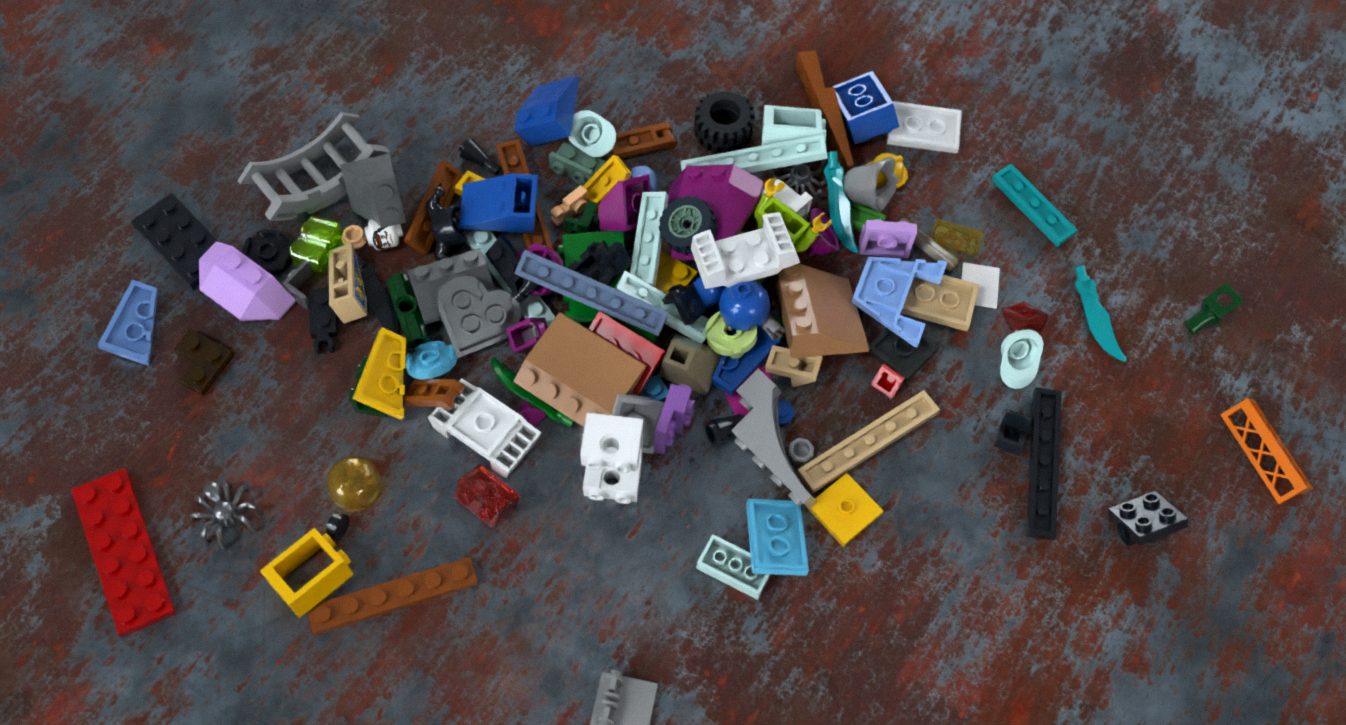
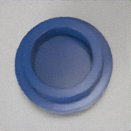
(785, 411)

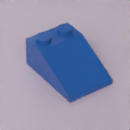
(865, 107)
(548, 112)

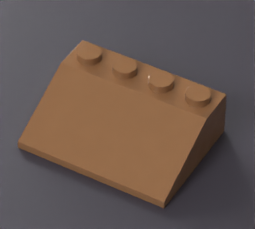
(818, 313)
(578, 370)

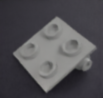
(623, 700)

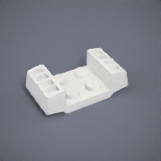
(744, 255)
(487, 428)

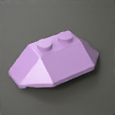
(241, 285)

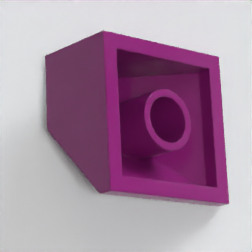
(622, 204)

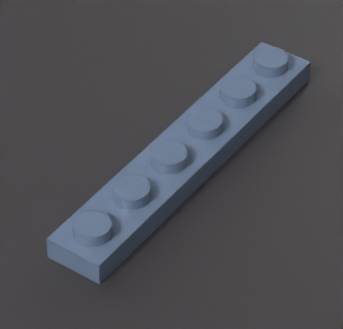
(591, 292)

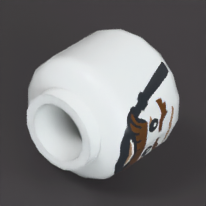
(384, 237)

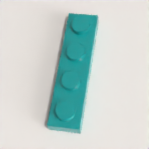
(1034, 205)

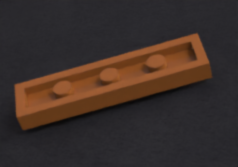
(419, 233)

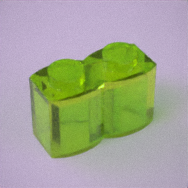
(315, 241)

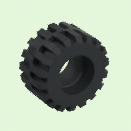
(729, 107)

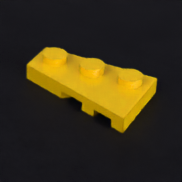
(382, 376)

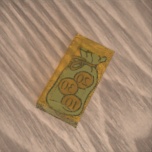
(957, 237)

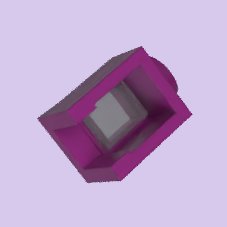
(526, 334)

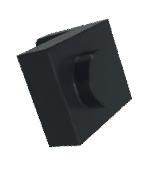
(686, 301)
(1012, 432)

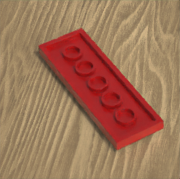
(123, 552)

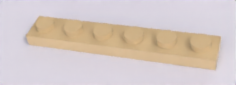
(867, 441)

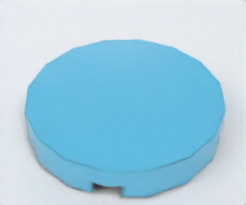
(430, 360)

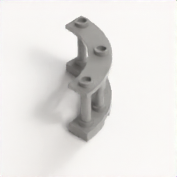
(327, 192)

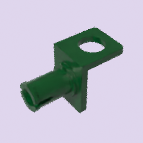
(1212, 311)

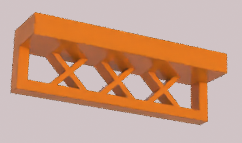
(1275, 446)

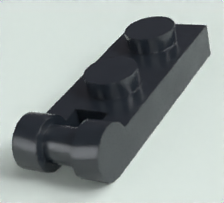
(505, 261)

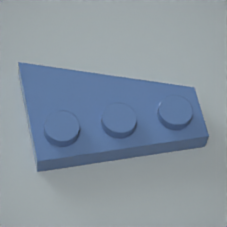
(132, 324)

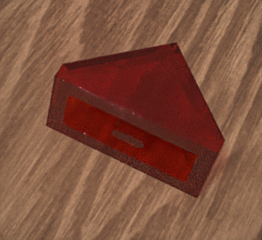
(1024, 317)

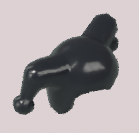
(444, 225)

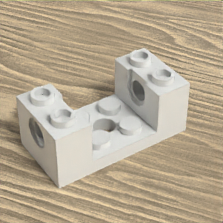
(612, 450)

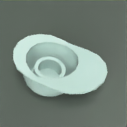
(592, 133)
(1020, 358)

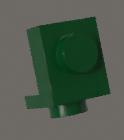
(588, 220)

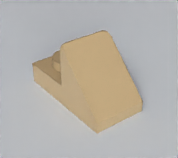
(800, 370)

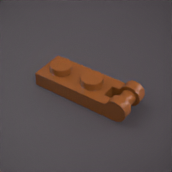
(644, 140)
(433, 393)

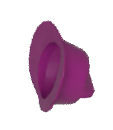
(826, 240)

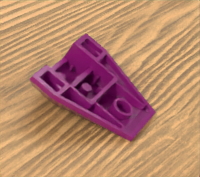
(725, 189)

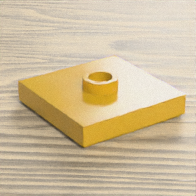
(845, 509)

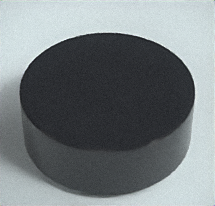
(337, 525)

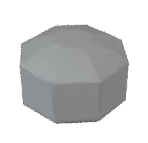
(800, 451)

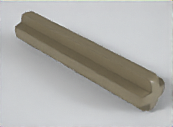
(933, 249)

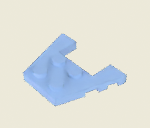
(885, 288)

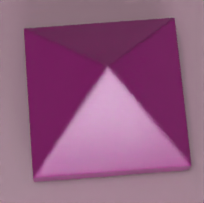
(531, 413)

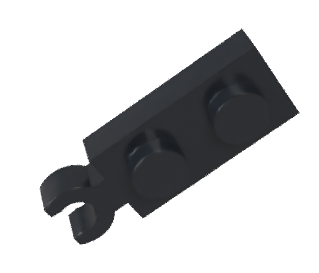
(322, 319)

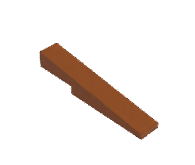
(826, 101)

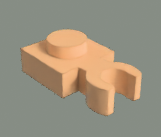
(572, 204)

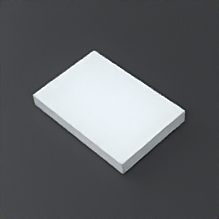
(926, 127)

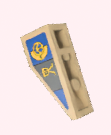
(346, 286)

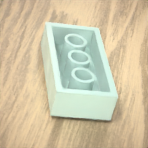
(731, 567)

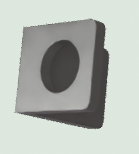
(295, 280)

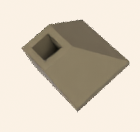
(689, 364)

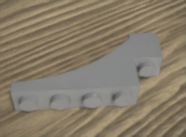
(762, 435)

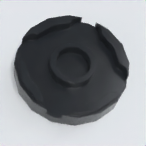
(269, 250)

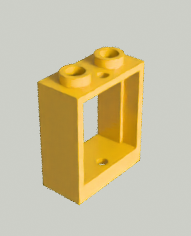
(319, 586)

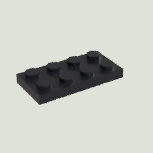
(175, 236)

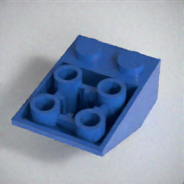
(500, 204)

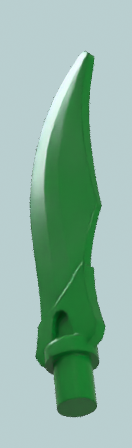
(507, 378)

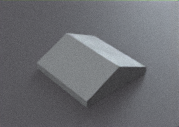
(640, 408)

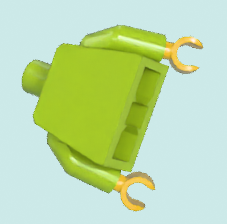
(798, 228)

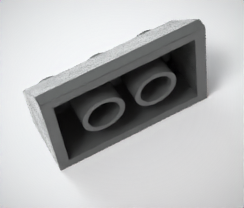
(429, 277)

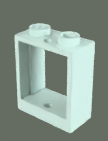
(790, 123)

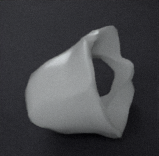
(862, 180)

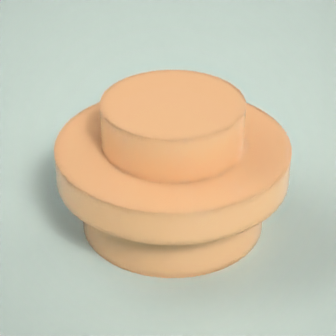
(354, 235)

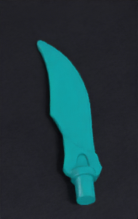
(839, 203)
(1096, 315)

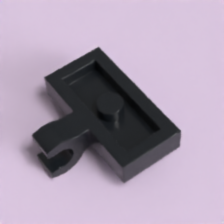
(608, 262)

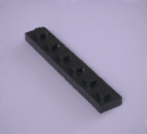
(1044, 464)

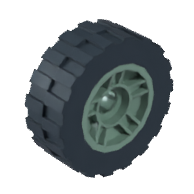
(677, 217)

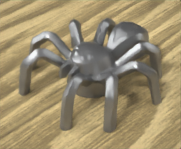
(800, 176)
(224, 512)

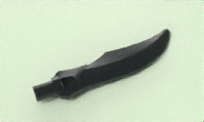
(377, 297)

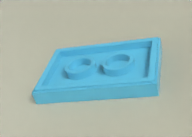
(776, 537)

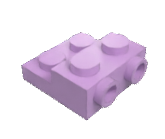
(887, 238)

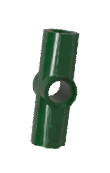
(403, 299)

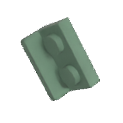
(574, 163)

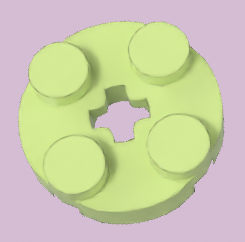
(729, 345)

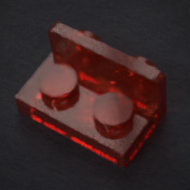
(485, 495)

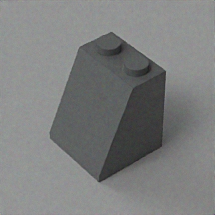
(374, 190)

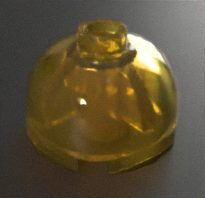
(353, 483)

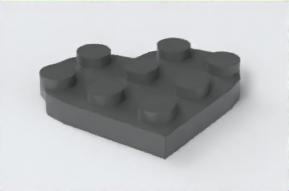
(473, 314)

